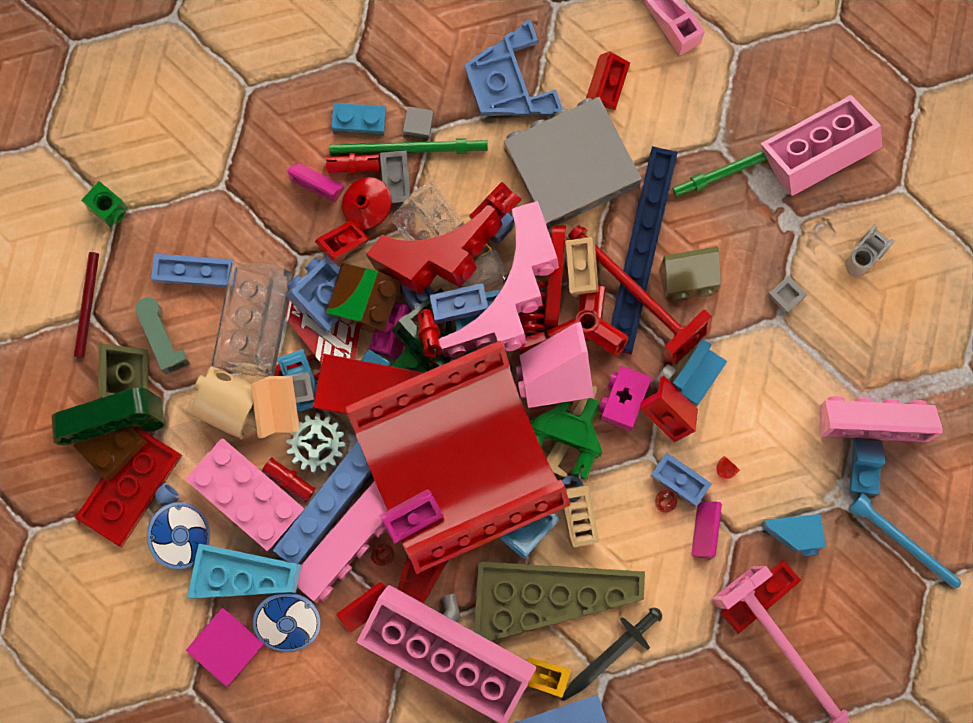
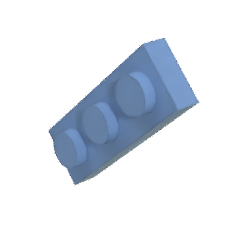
(191, 270)

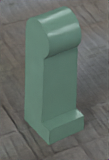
(150, 317)

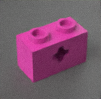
(635, 386)

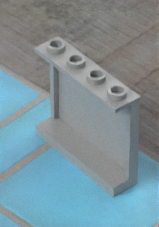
(572, 161)

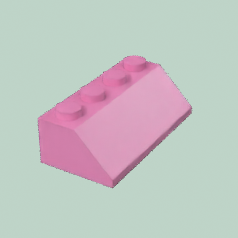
(822, 145)
(879, 420)

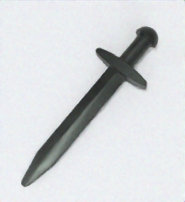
(633, 634)

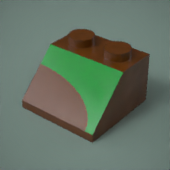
(363, 298)

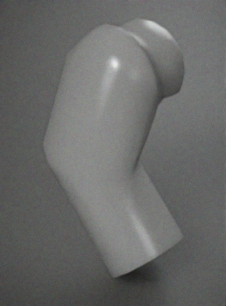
(451, 607)

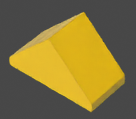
(548, 678)

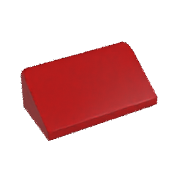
(608, 79)
(360, 609)

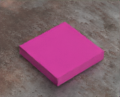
(225, 647)

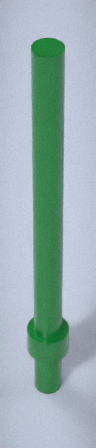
(459, 146)
(701, 181)

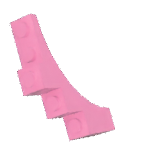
(520, 293)

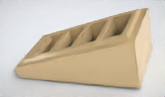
(584, 539)

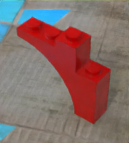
(447, 255)

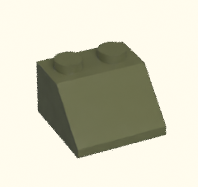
(691, 274)

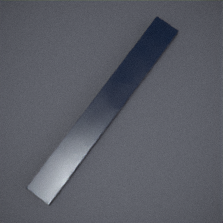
(644, 240)

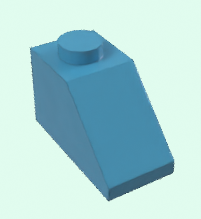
(798, 533)

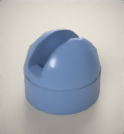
(166, 495)

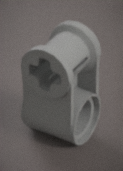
(871, 249)

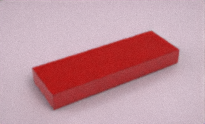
(767, 593)

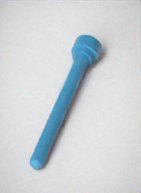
(863, 507)

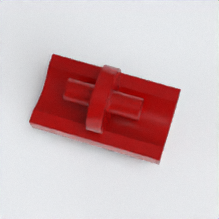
(500, 199)

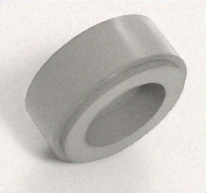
(668, 371)

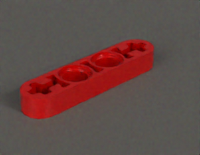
(555, 278)

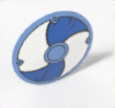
(176, 533)
(286, 622)

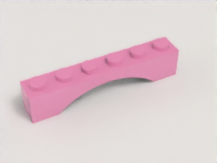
(677, 24)

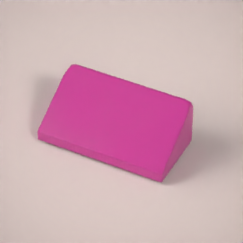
(315, 182)
(386, 342)
(411, 516)
(706, 530)

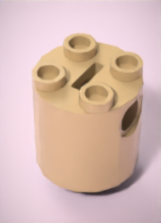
(224, 403)

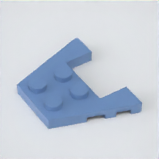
(499, 83)

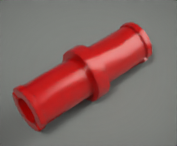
(353, 163)
(429, 333)
(288, 479)

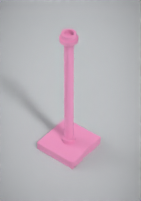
(743, 590)

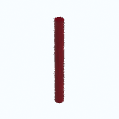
(86, 305)

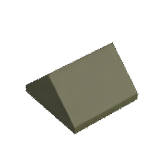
(121, 369)

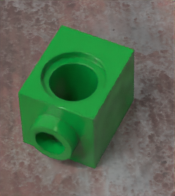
(97, 197)

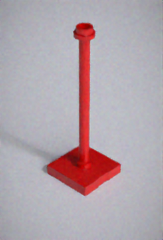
(685, 337)

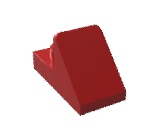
(342, 241)

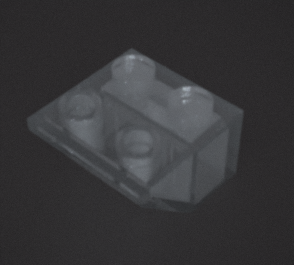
(426, 214)

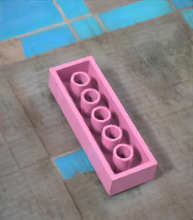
(446, 654)

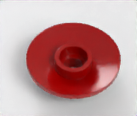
(374, 209)

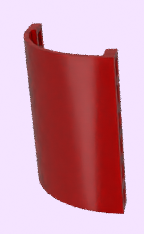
(465, 442)

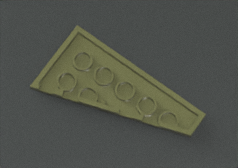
(536, 596)

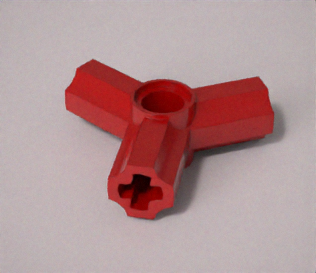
(601, 333)

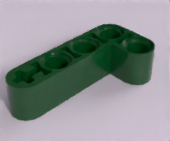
(108, 415)

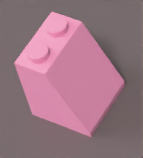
(556, 369)

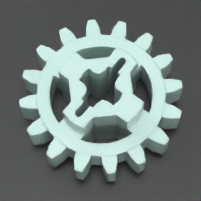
(315, 455)

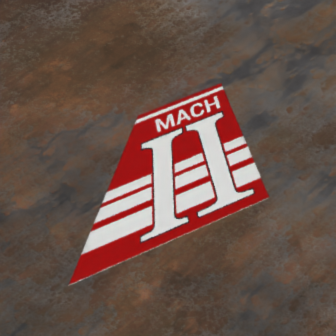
(320, 342)

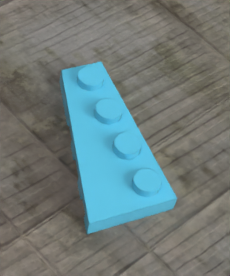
(235, 573)

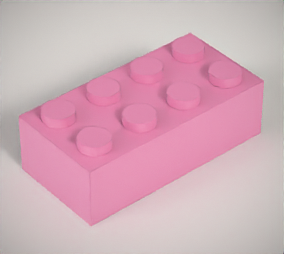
(245, 495)

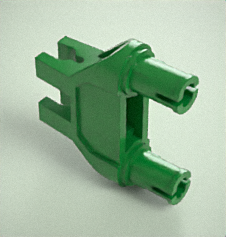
(573, 432)

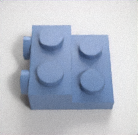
(314, 290)

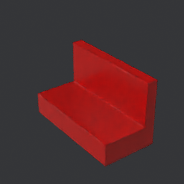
(671, 411)

